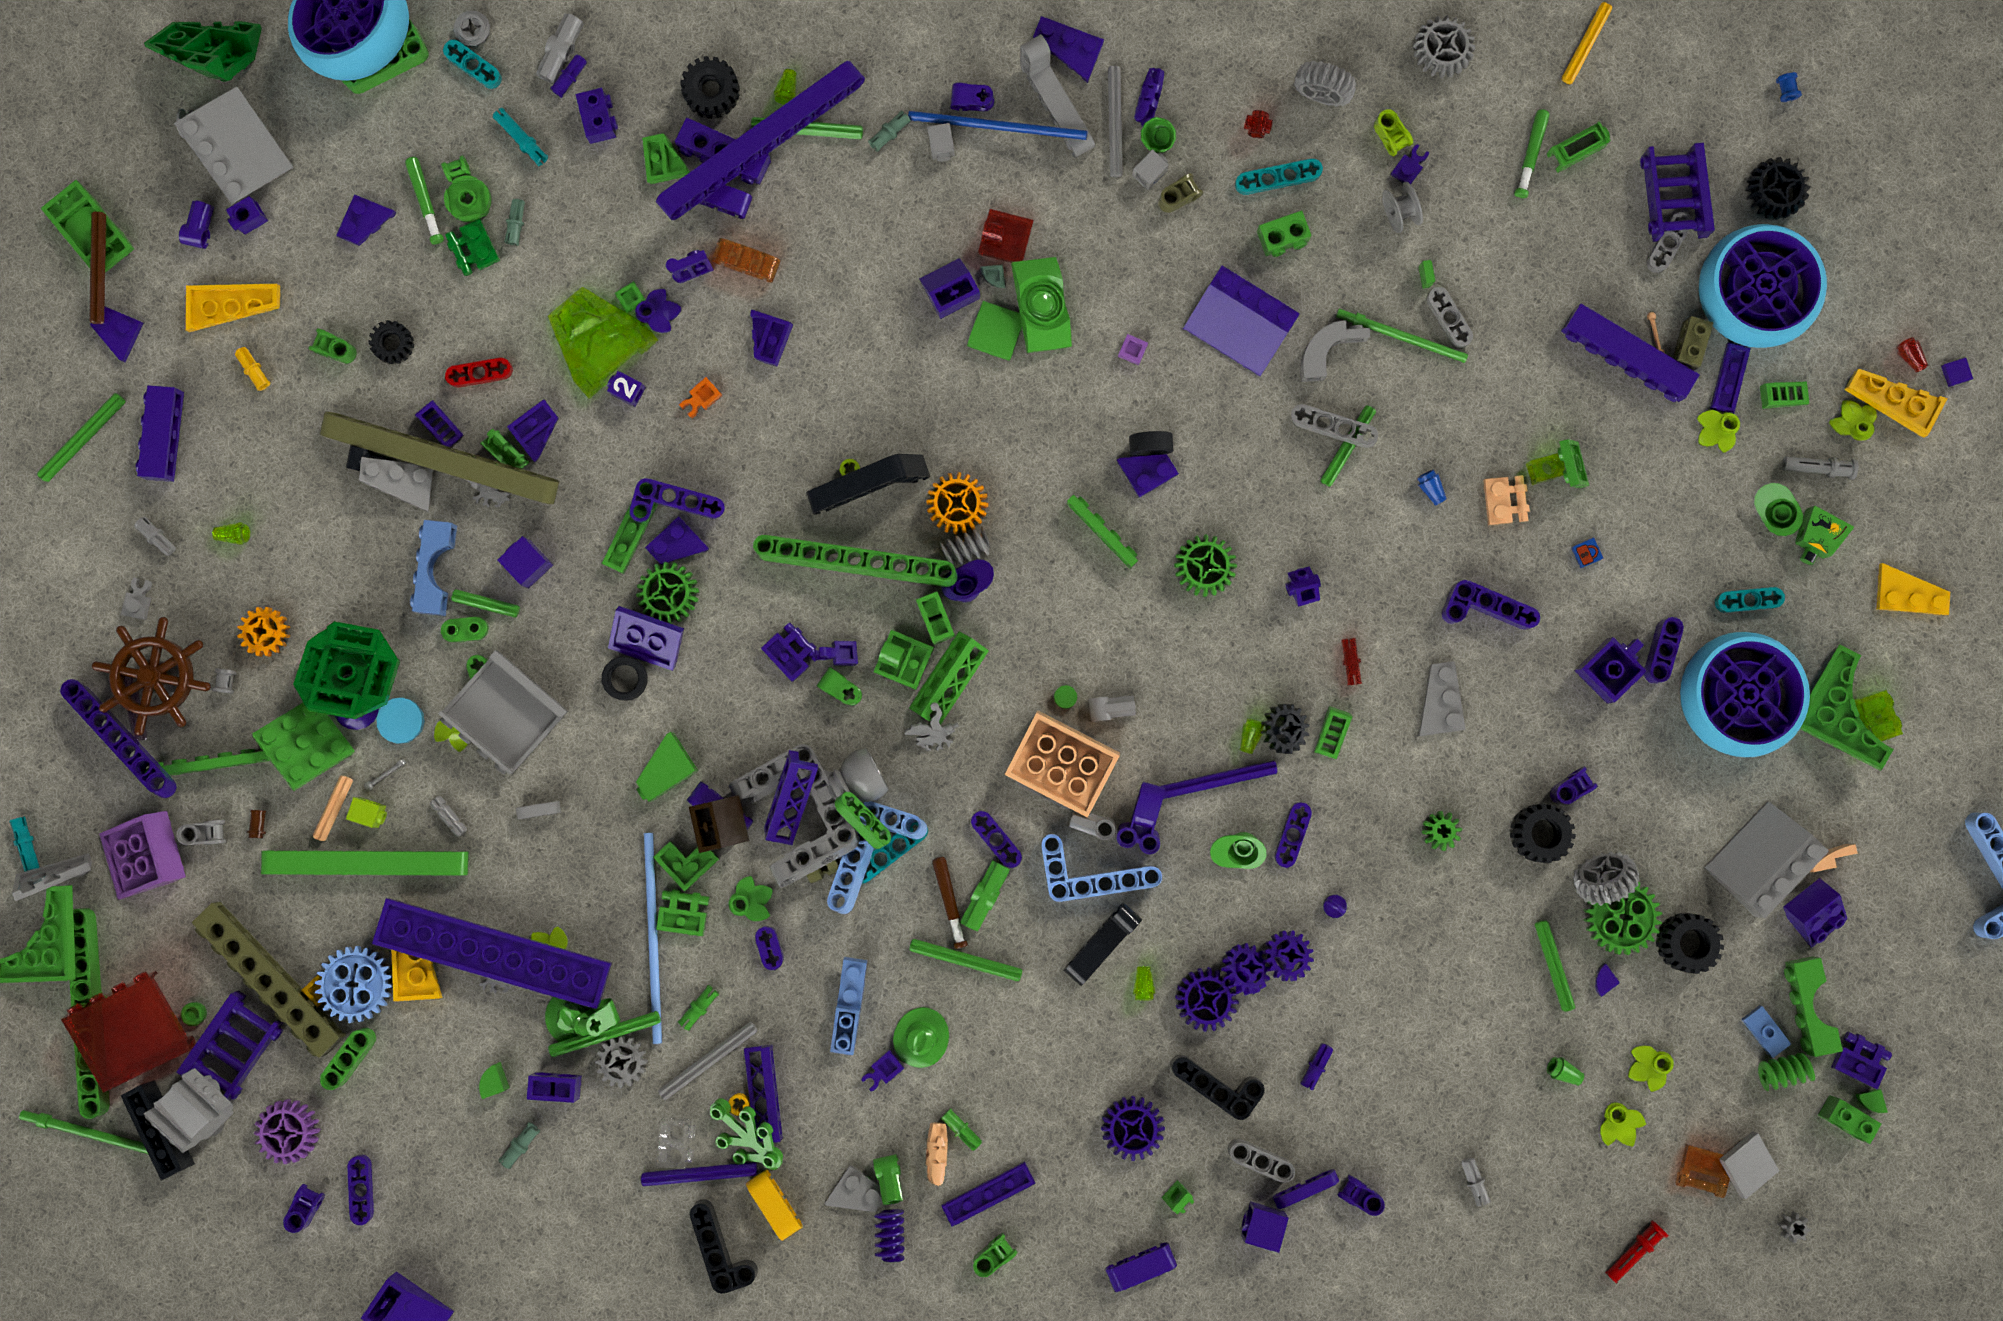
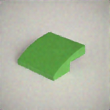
(995, 331)

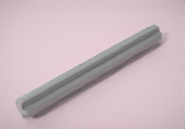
(1115, 121)
(707, 1060)

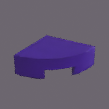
(1605, 980)

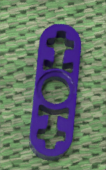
(1282, 849)
(1003, 856)
(1311, 1187)
(367, 1206)

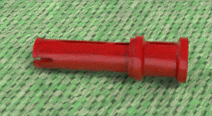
(1647, 1246)

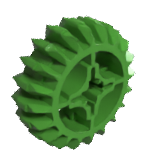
(1195, 562)
(658, 595)

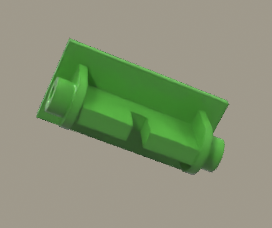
(503, 450)

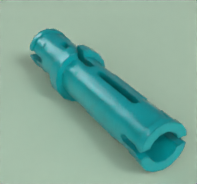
(526, 143)
(24, 843)

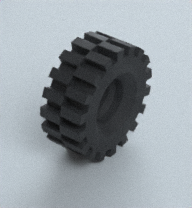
(710, 71)

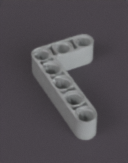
(1036, 64)

